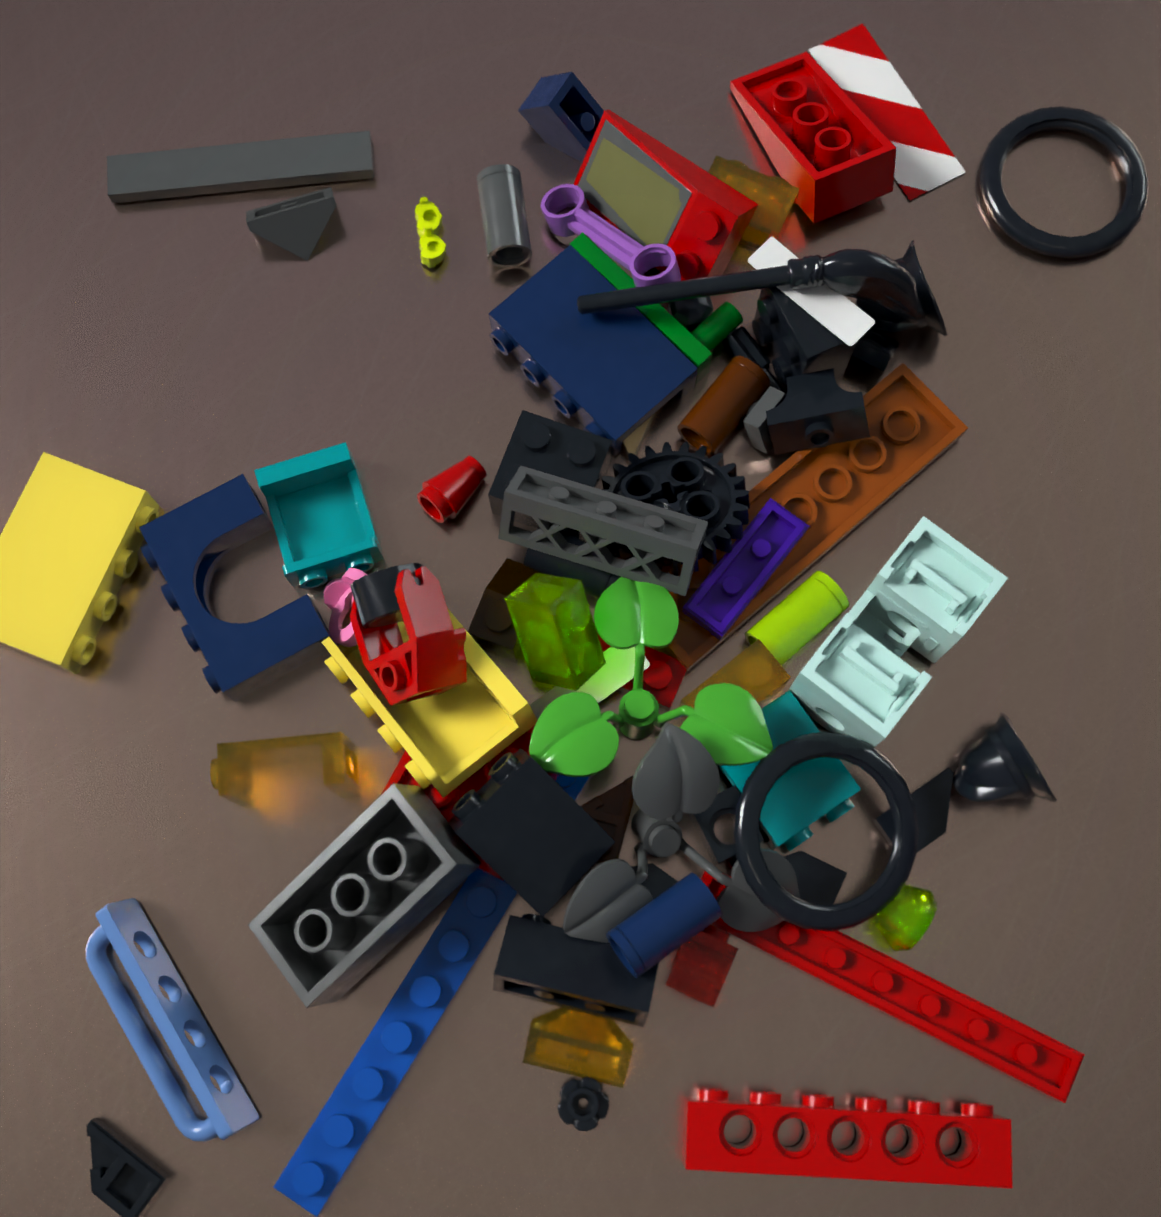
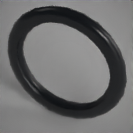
(1089, 124)
(747, 840)

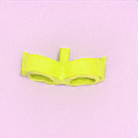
(428, 226)

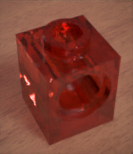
(702, 965)

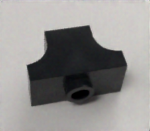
(816, 414)

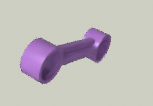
(607, 237)

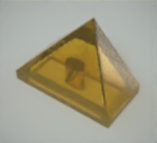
(579, 1046)

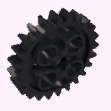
(689, 486)

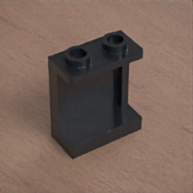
(529, 830)

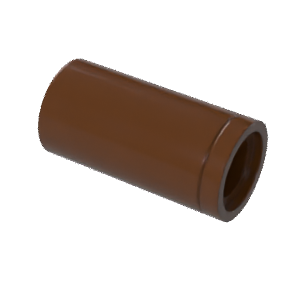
(724, 405)

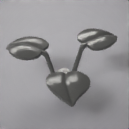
(670, 780)

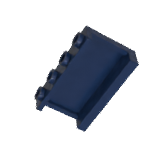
(598, 366)

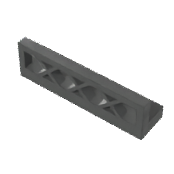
(601, 520)

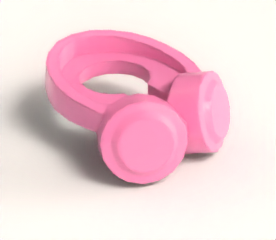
(340, 598)

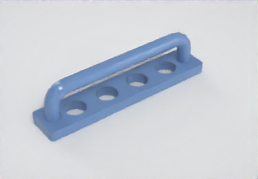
(226, 1110)

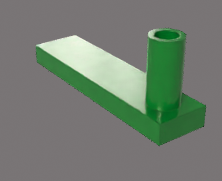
(694, 345)

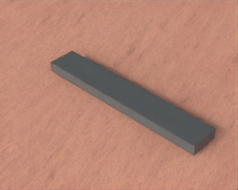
(240, 167)

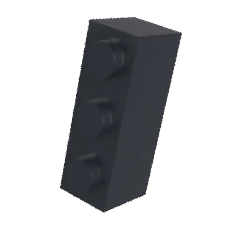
(570, 972)

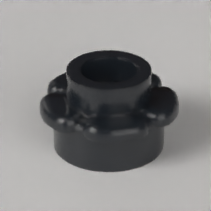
(597, 1107)

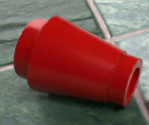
(451, 489)

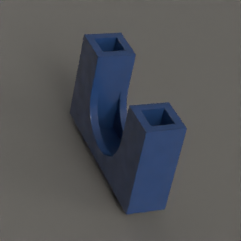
(186, 549)

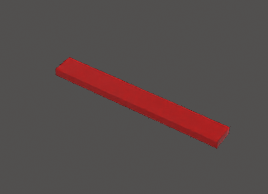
(919, 1002)

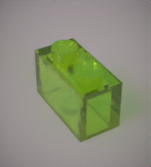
(556, 630)

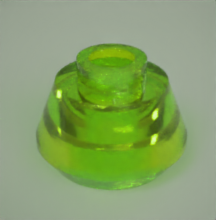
(906, 917)

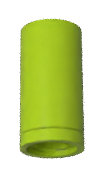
(799, 616)

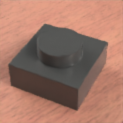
(756, 419)

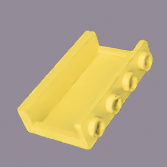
(67, 558)
(447, 732)

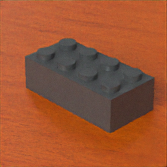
(363, 894)

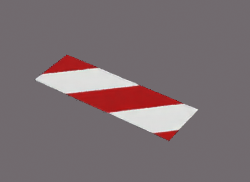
(878, 90)

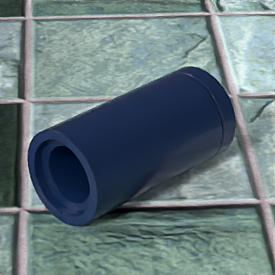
(664, 924)

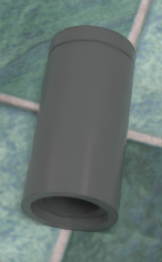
(504, 216)

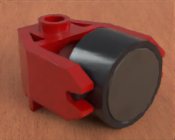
(435, 650)

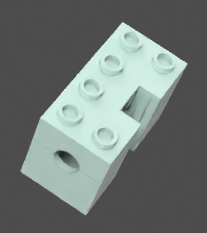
(919, 600)

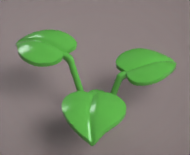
(580, 741)

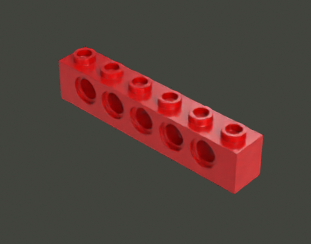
(980, 1161)

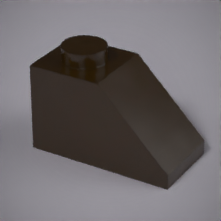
(492, 621)

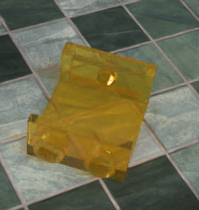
(235, 760)

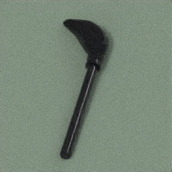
(846, 271)

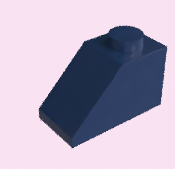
(563, 113)

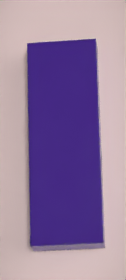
(746, 569)

